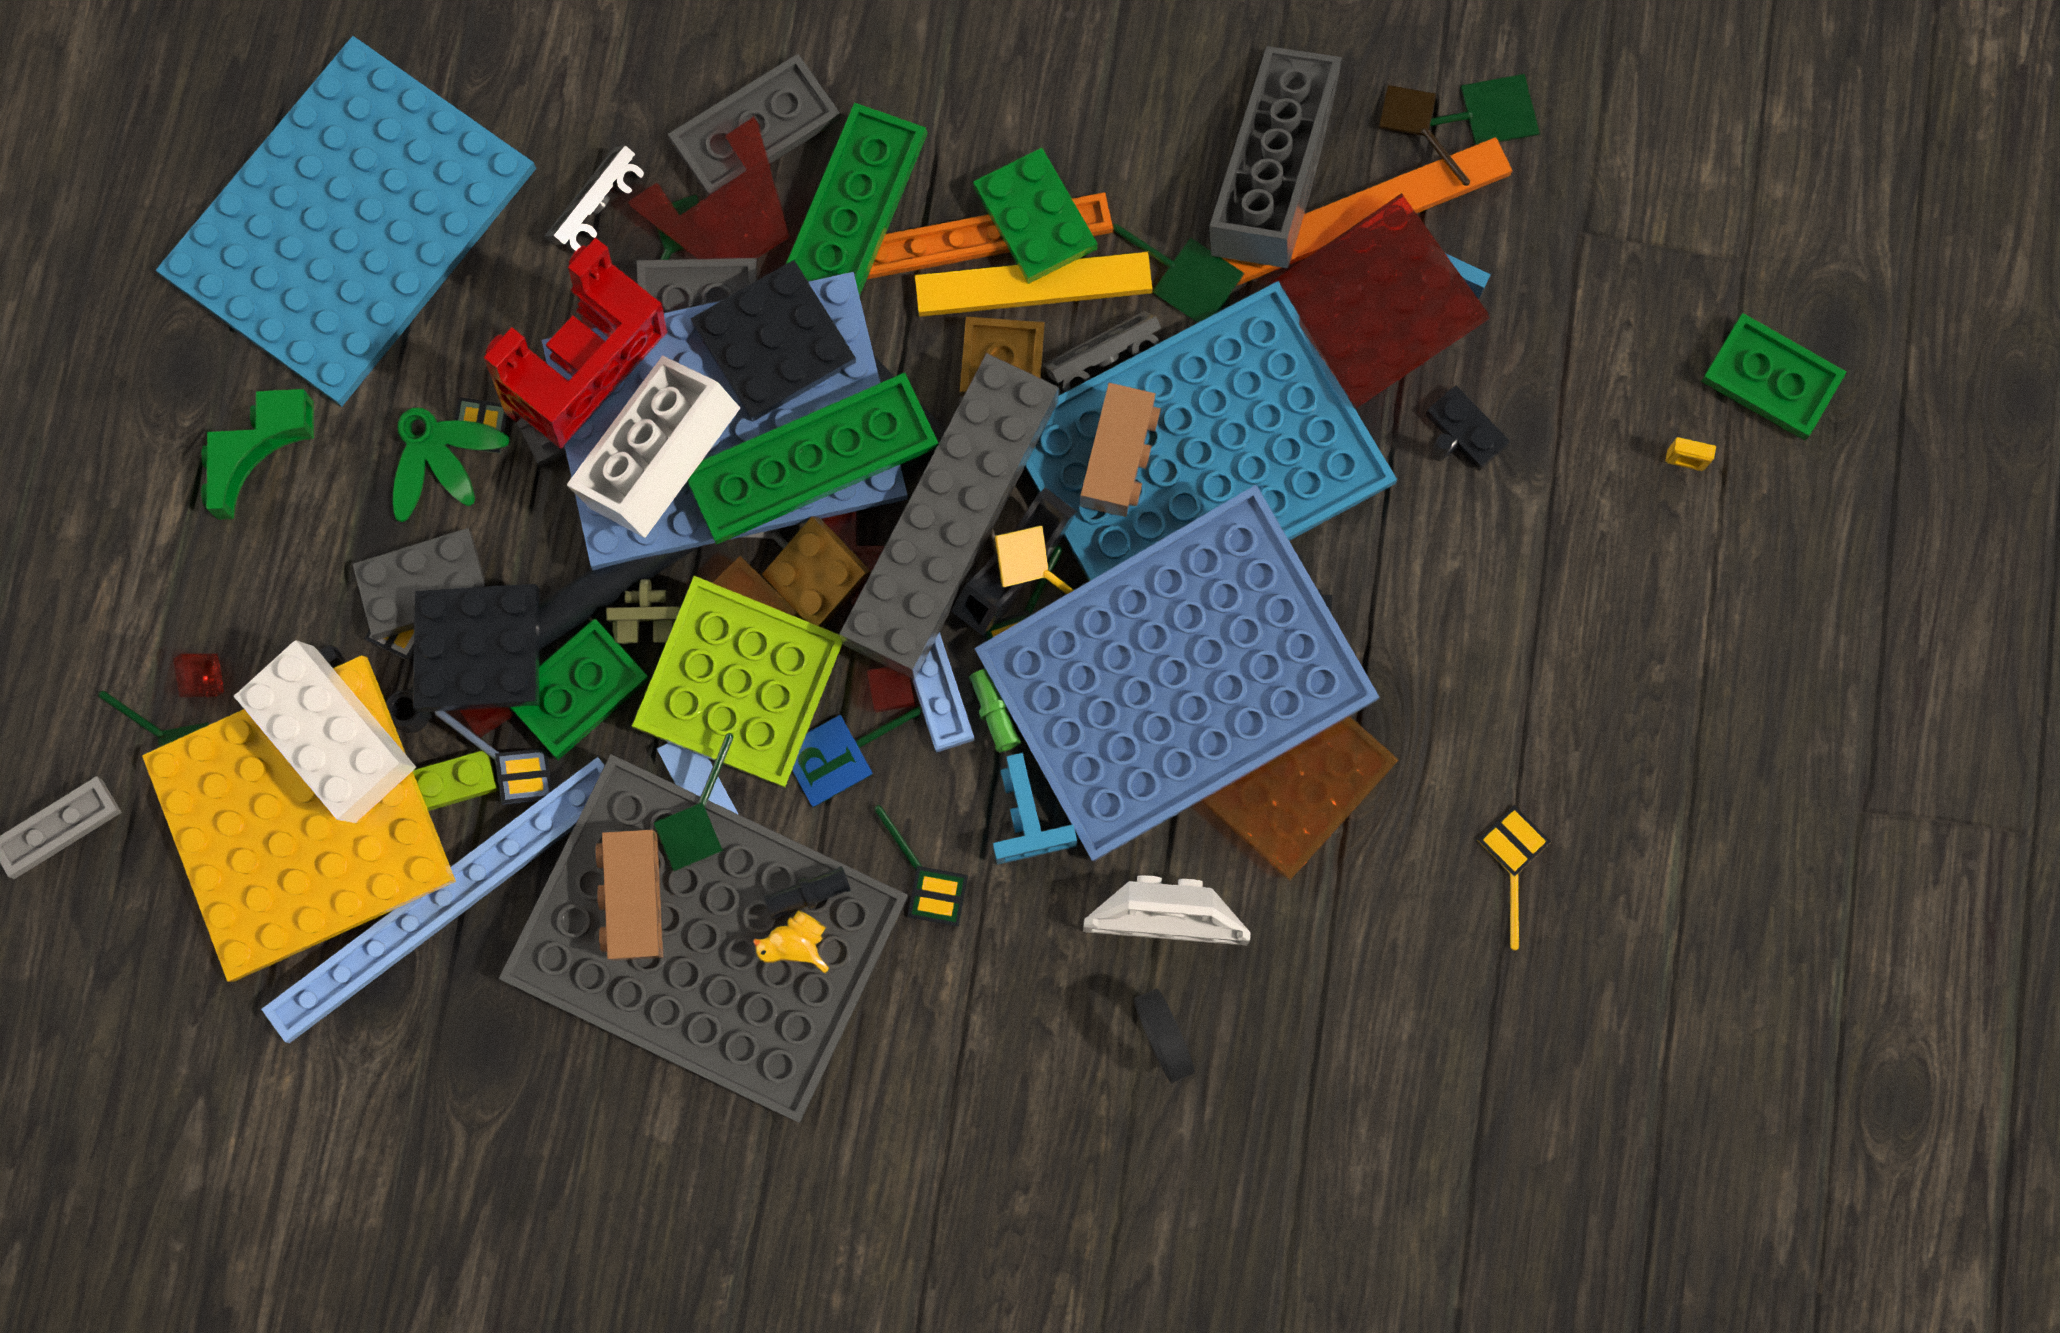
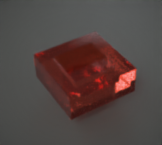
(198, 675)
(889, 689)
(486, 719)

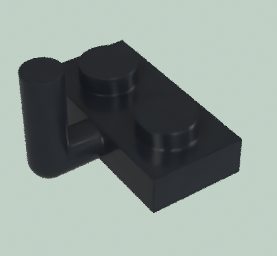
(1464, 428)

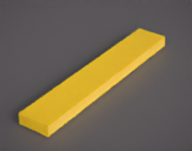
(1008, 287)

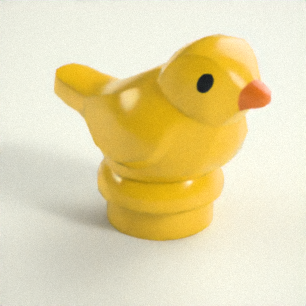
(793, 942)

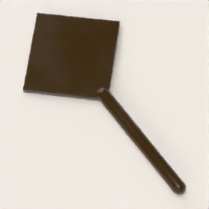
(1411, 113)

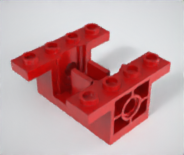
(607, 302)

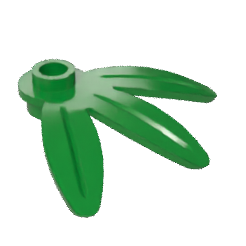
(443, 462)

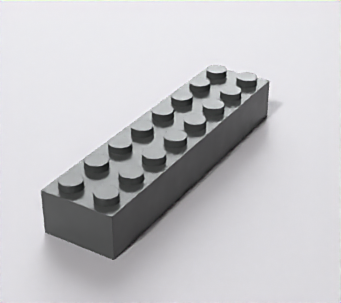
(949, 516)

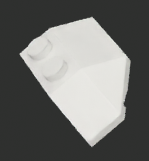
(1168, 912)

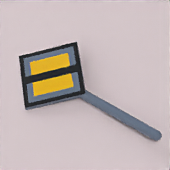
(521, 774)

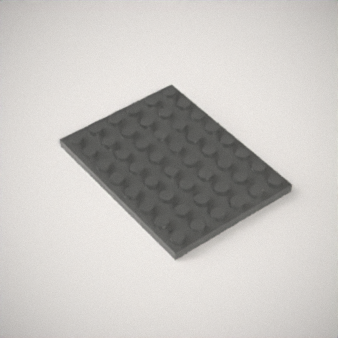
(710, 996)

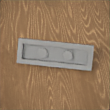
(56, 827)

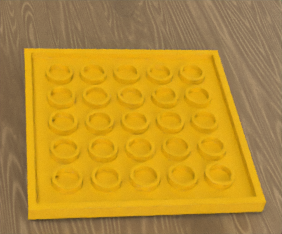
(268, 852)

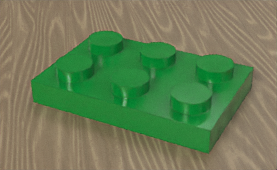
(1035, 215)
(1773, 376)
(581, 688)

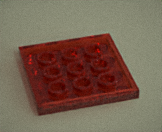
(1381, 300)

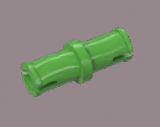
(994, 712)

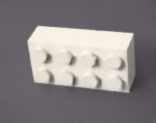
(653, 446)
(325, 732)

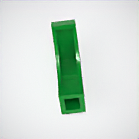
(231, 455)

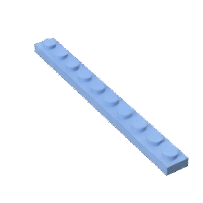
(419, 920)

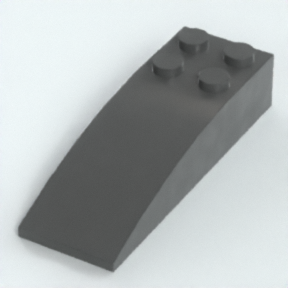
(1275, 158)

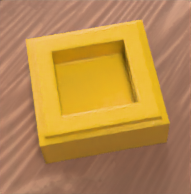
(1690, 454)

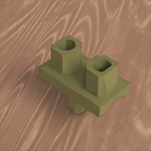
(627, 620)

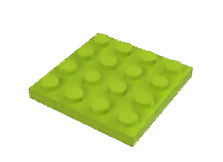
(738, 673)

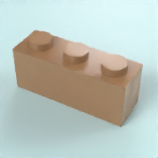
(1119, 450)
(630, 895)

